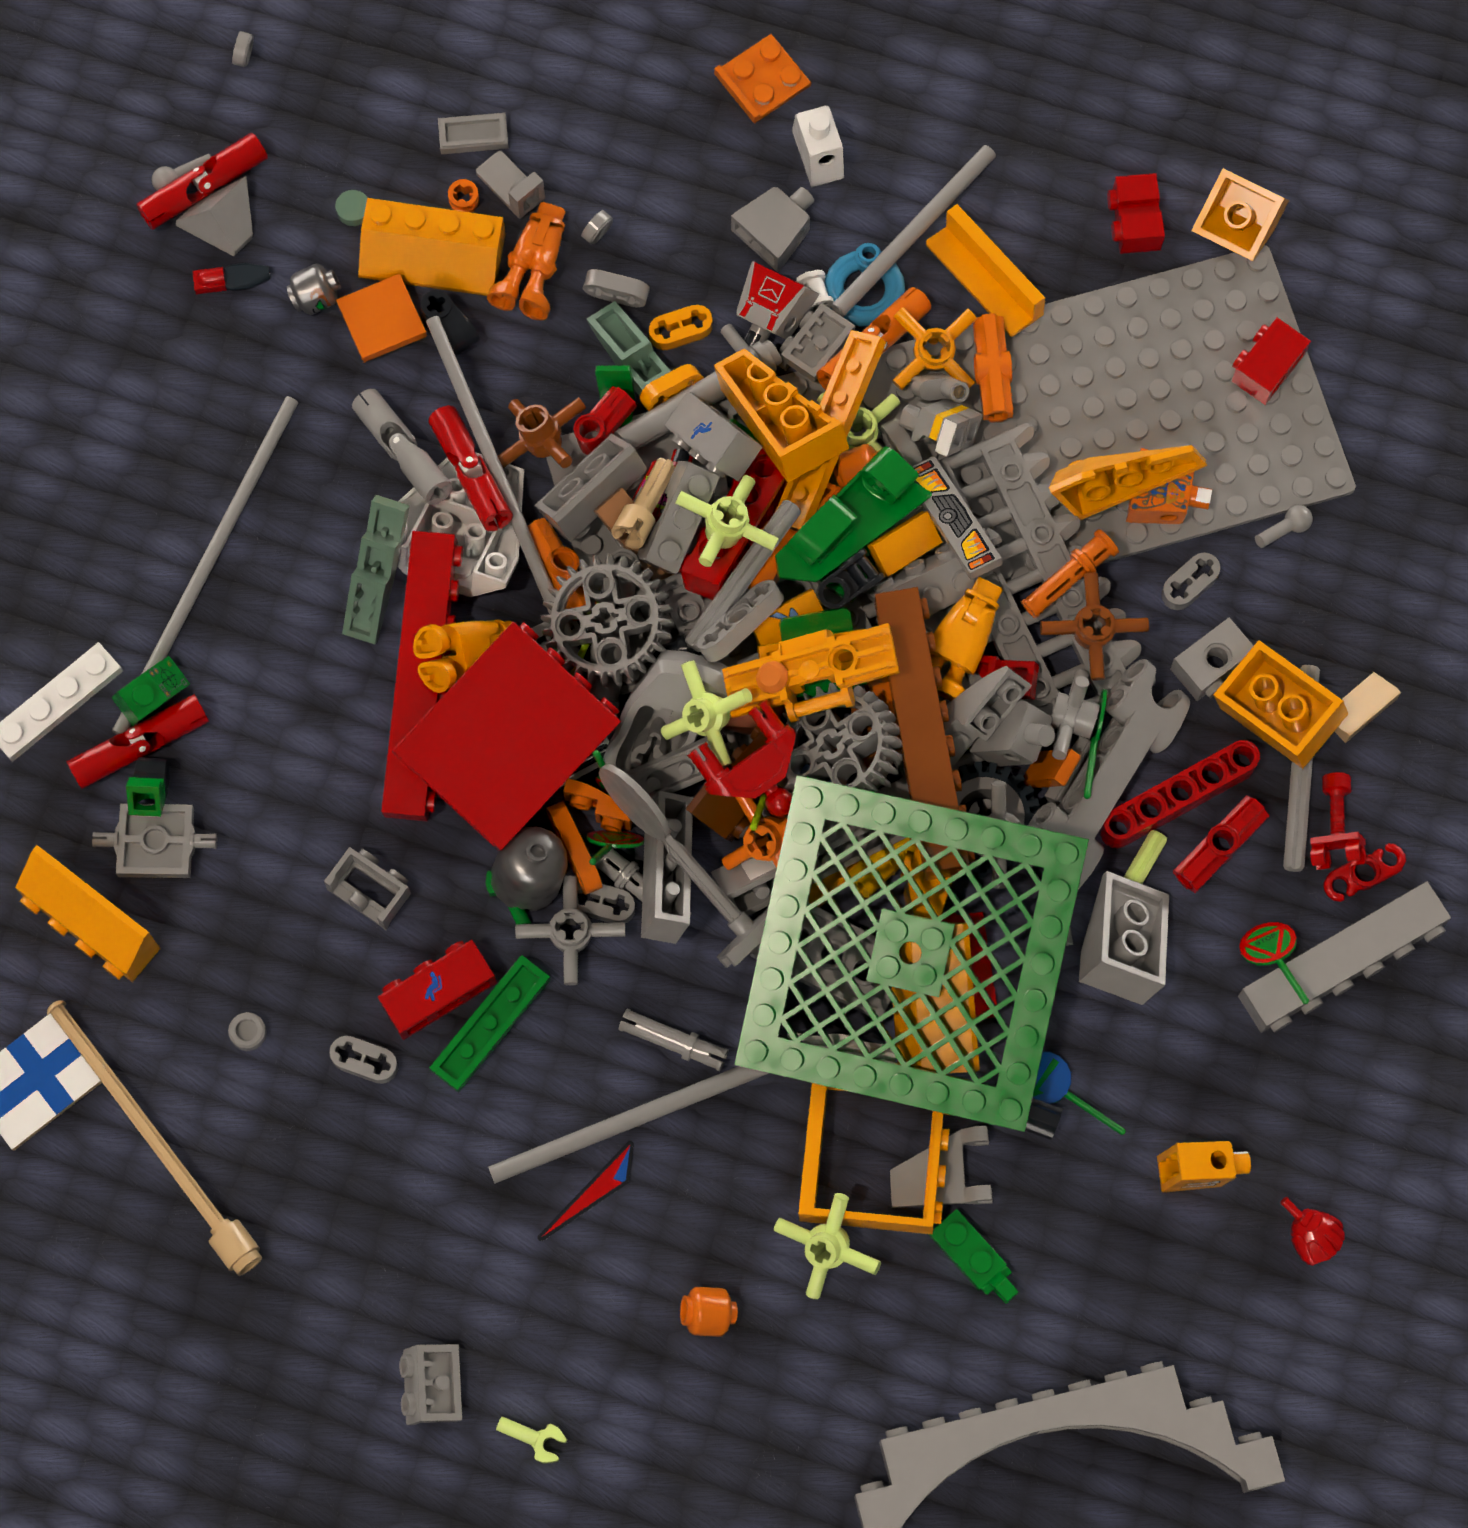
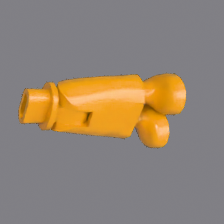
(964, 635)
(465, 640)

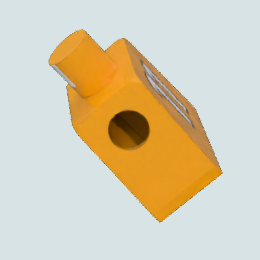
(1200, 1165)

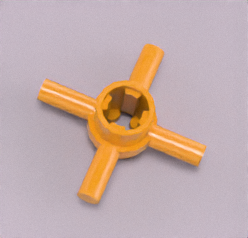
(923, 358)

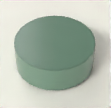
(351, 207)

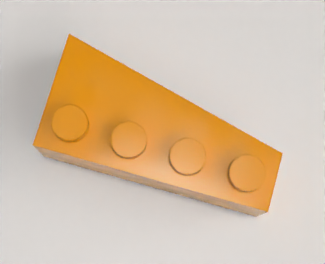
(783, 421)

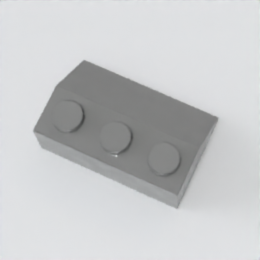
(604, 471)

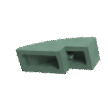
(627, 345)

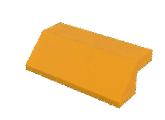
(952, 1018)

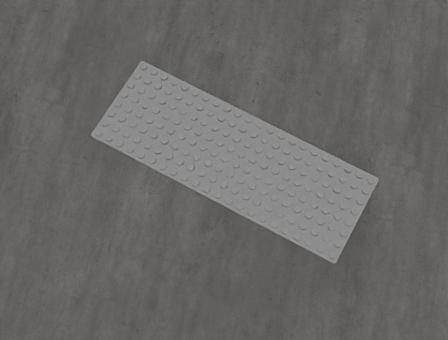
(1108, 378)

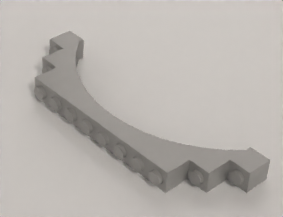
(1136, 1404)

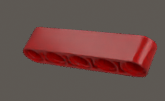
(1189, 780)

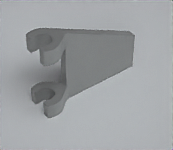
(909, 1177)

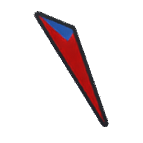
(606, 1182)

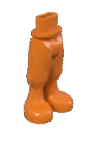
(537, 251)

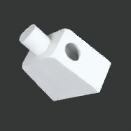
(816, 138)

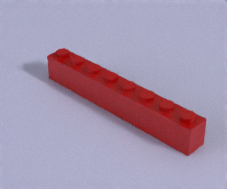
(427, 602)

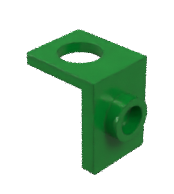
(615, 376)

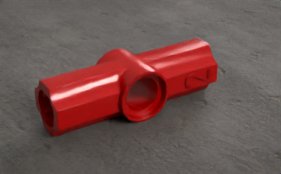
(1206, 858)

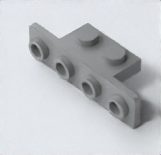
(937, 578)

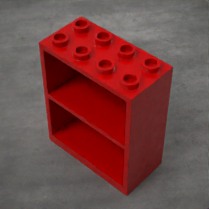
(507, 735)

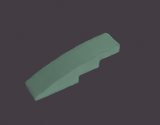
(375, 569)

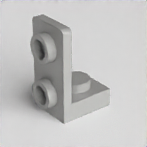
(511, 184)

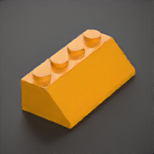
(431, 246)
(85, 915)

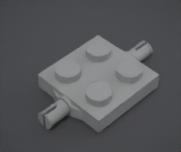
(155, 844)

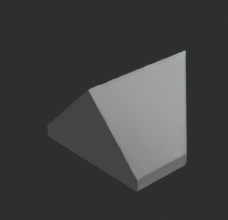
(221, 218)

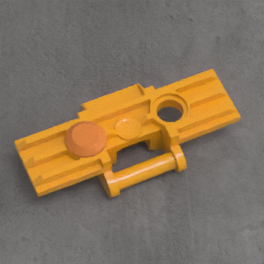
(811, 660)

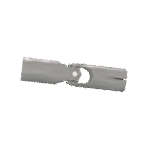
(413, 461)

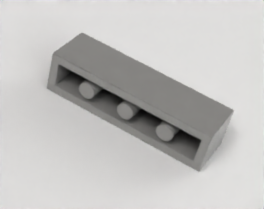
(665, 884)

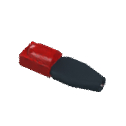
(232, 277)

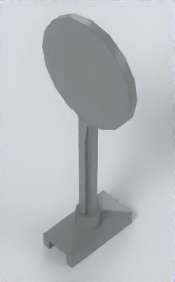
(647, 816)

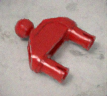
(759, 770)

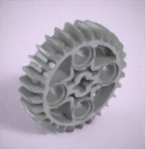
(622, 625)
(850, 744)

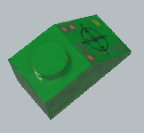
(150, 690)

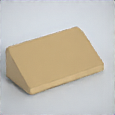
(1365, 704)

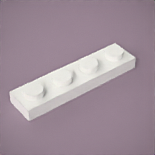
(57, 700)

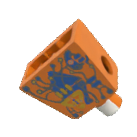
(1168, 502)

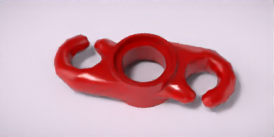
(1381, 870)

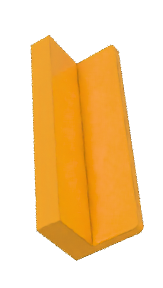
(986, 272)

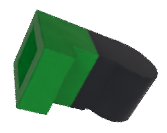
(148, 782)

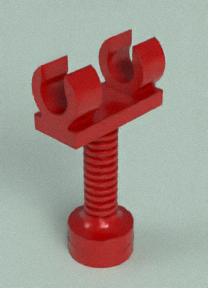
(1337, 786)

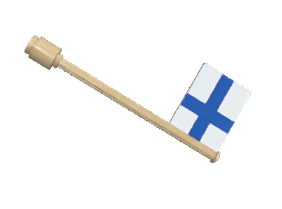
(57, 1067)

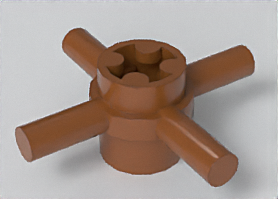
(540, 432)
(1084, 635)

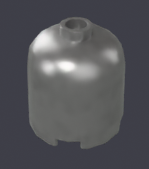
(530, 869)

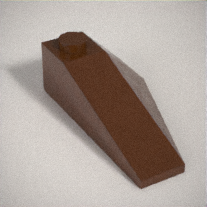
(724, 812)

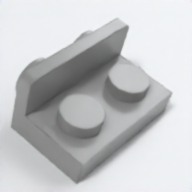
(816, 343)
(431, 1384)

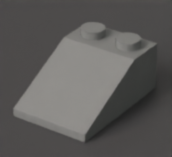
(1126, 940)

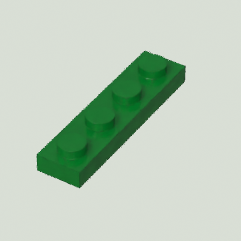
(489, 1023)

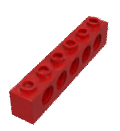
(764, 500)

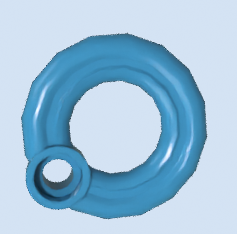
(852, 262)

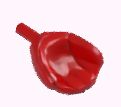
(1314, 1233)

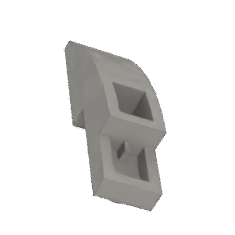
(983, 708)

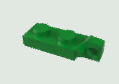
(974, 1256)

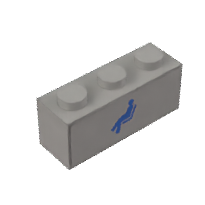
(712, 437)

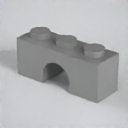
(677, 526)

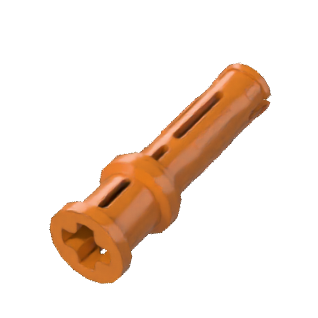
(1081, 562)

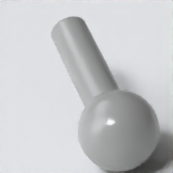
(165, 175)
(1297, 519)

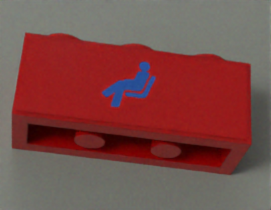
(436, 988)

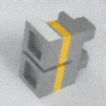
(944, 422)

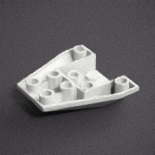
(487, 555)

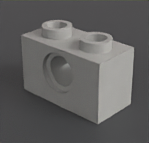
(1196, 673)

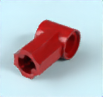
(603, 418)

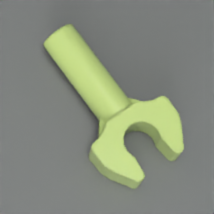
(533, 1437)

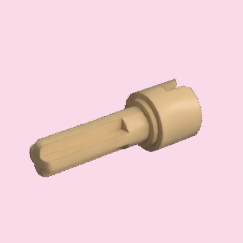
(638, 518)

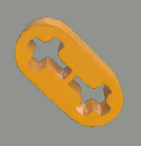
(680, 327)
(669, 385)

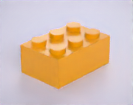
(1281, 704)

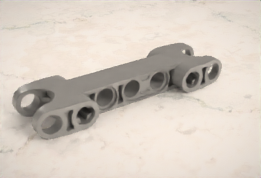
(1134, 729)

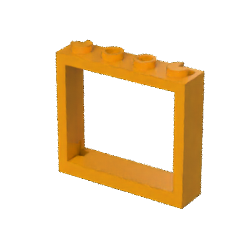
(935, 1176)

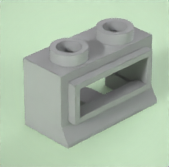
(367, 864)

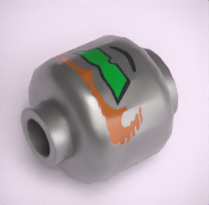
(313, 289)

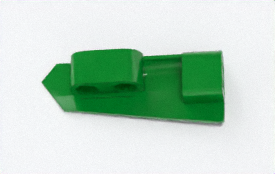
(853, 518)

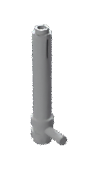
(651, 424)

